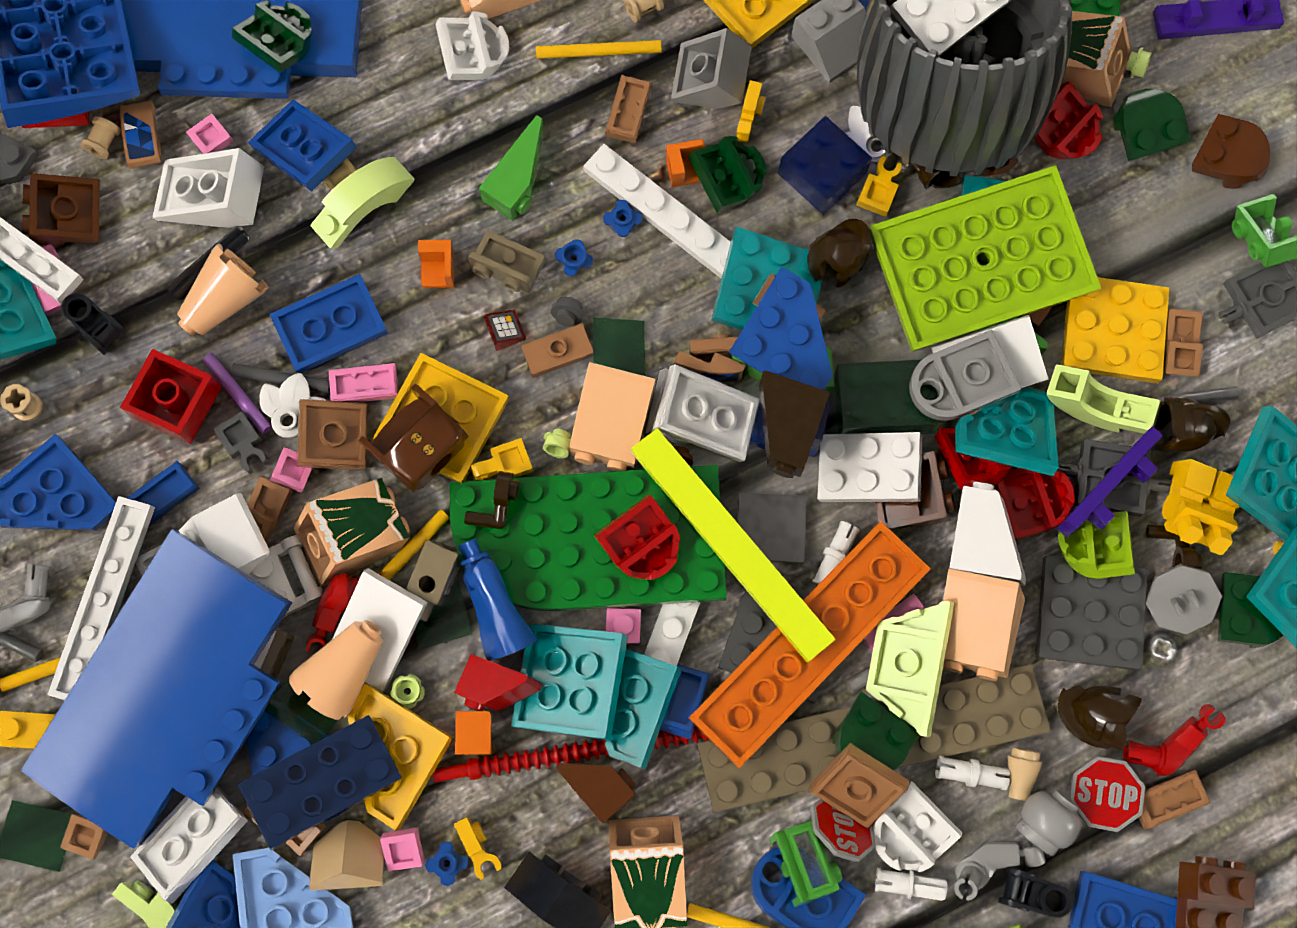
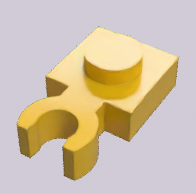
(752, 105)
(879, 189)

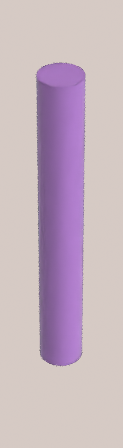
(237, 393)

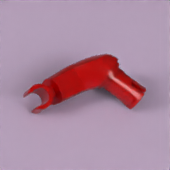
(330, 607)
(1177, 746)

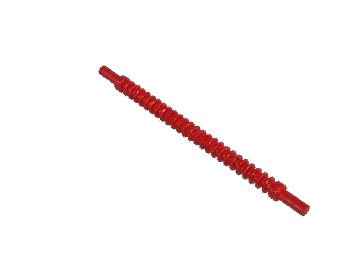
(475, 768)

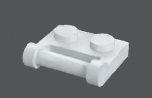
(273, 574)

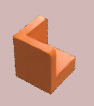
(678, 164)
(436, 263)
(473, 733)

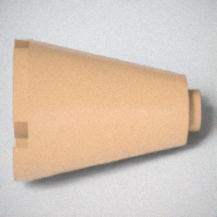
(219, 292)
(338, 670)

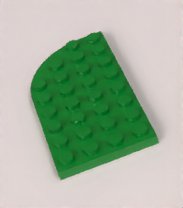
(551, 548)

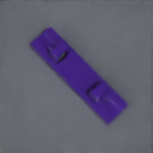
(1216, 17)
(1092, 505)

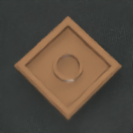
(331, 434)
(859, 785)

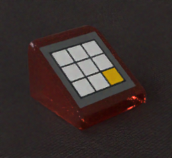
(504, 328)

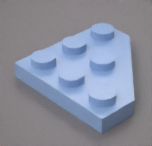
(279, 895)

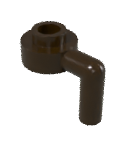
(505, 490)
(1183, 553)

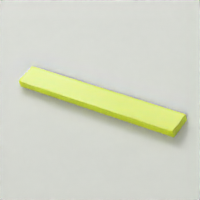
(732, 545)

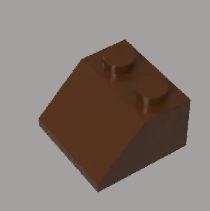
(599, 787)

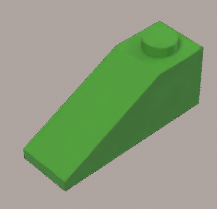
(512, 180)

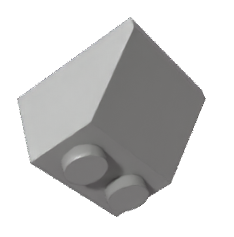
(830, 35)
(712, 70)

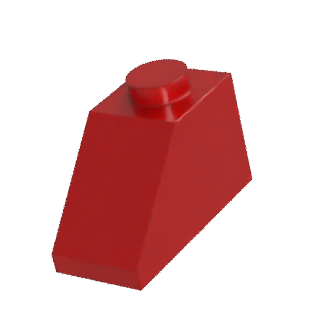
(493, 685)

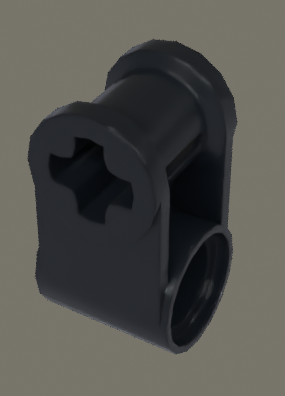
(95, 324)
(1029, 893)

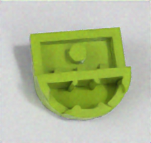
(1100, 552)

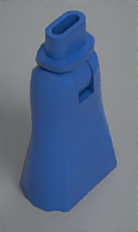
(499, 621)

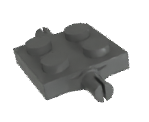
(1263, 297)
(1093, 465)

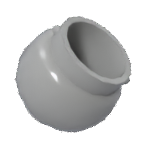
(1050, 821)

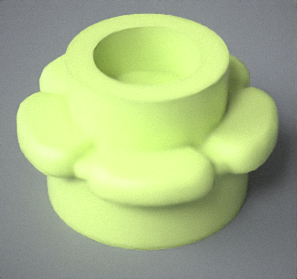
(1138, 63)
(557, 443)
(399, 686)

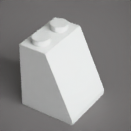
(985, 537)

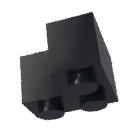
(556, 895)

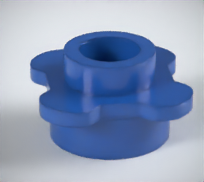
(624, 227)
(577, 249)
(457, 863)

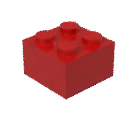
(171, 396)

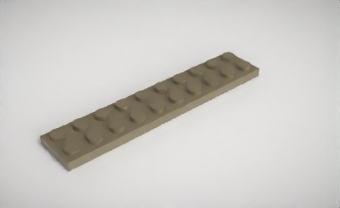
(966, 718)

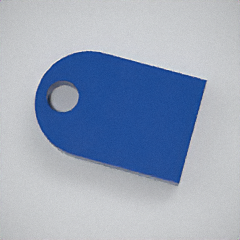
(776, 900)

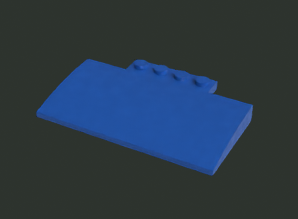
(198, 57)
(63, 58)
(163, 693)

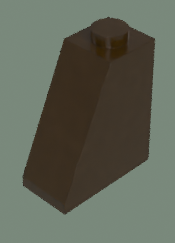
(789, 421)

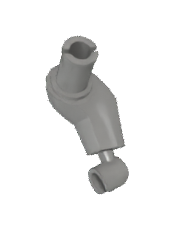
(31, 604)
(982, 862)

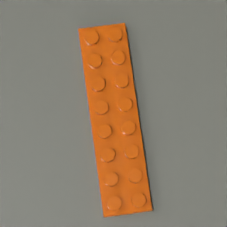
(775, 675)

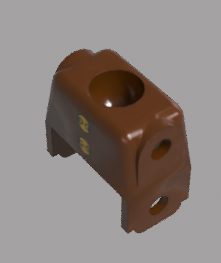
(417, 441)

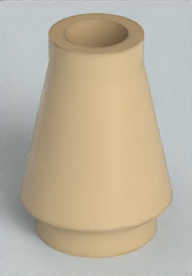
(1024, 769)

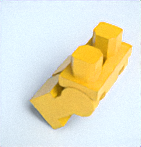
(1199, 505)

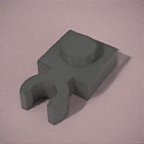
(240, 438)

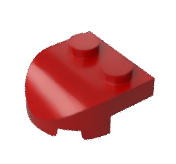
(1071, 126)
(968, 468)
(1035, 501)
(641, 540)

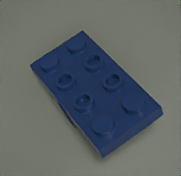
(319, 782)

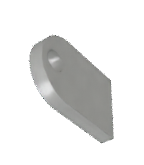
(965, 378)

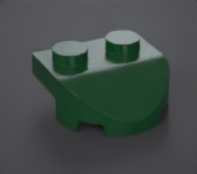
(276, 34)
(1150, 122)
(729, 172)
(1238, 618)
(875, 732)

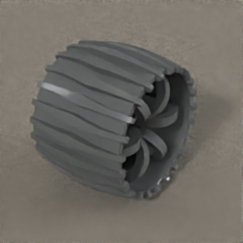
(955, 106)

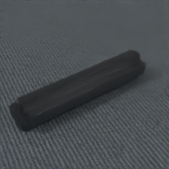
(182, 284)

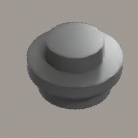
(567, 311)

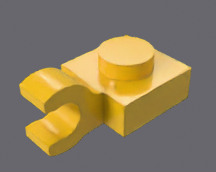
(507, 458)
(472, 838)

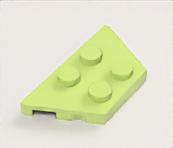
(910, 663)

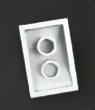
(210, 189)

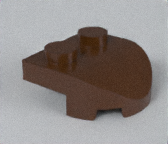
(1233, 152)

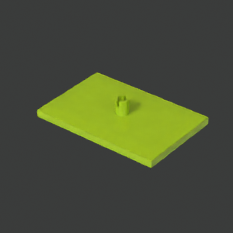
(1019, 233)

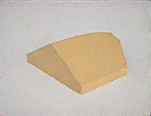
(347, 858)

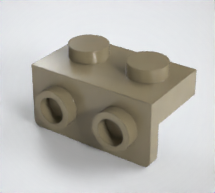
(506, 262)

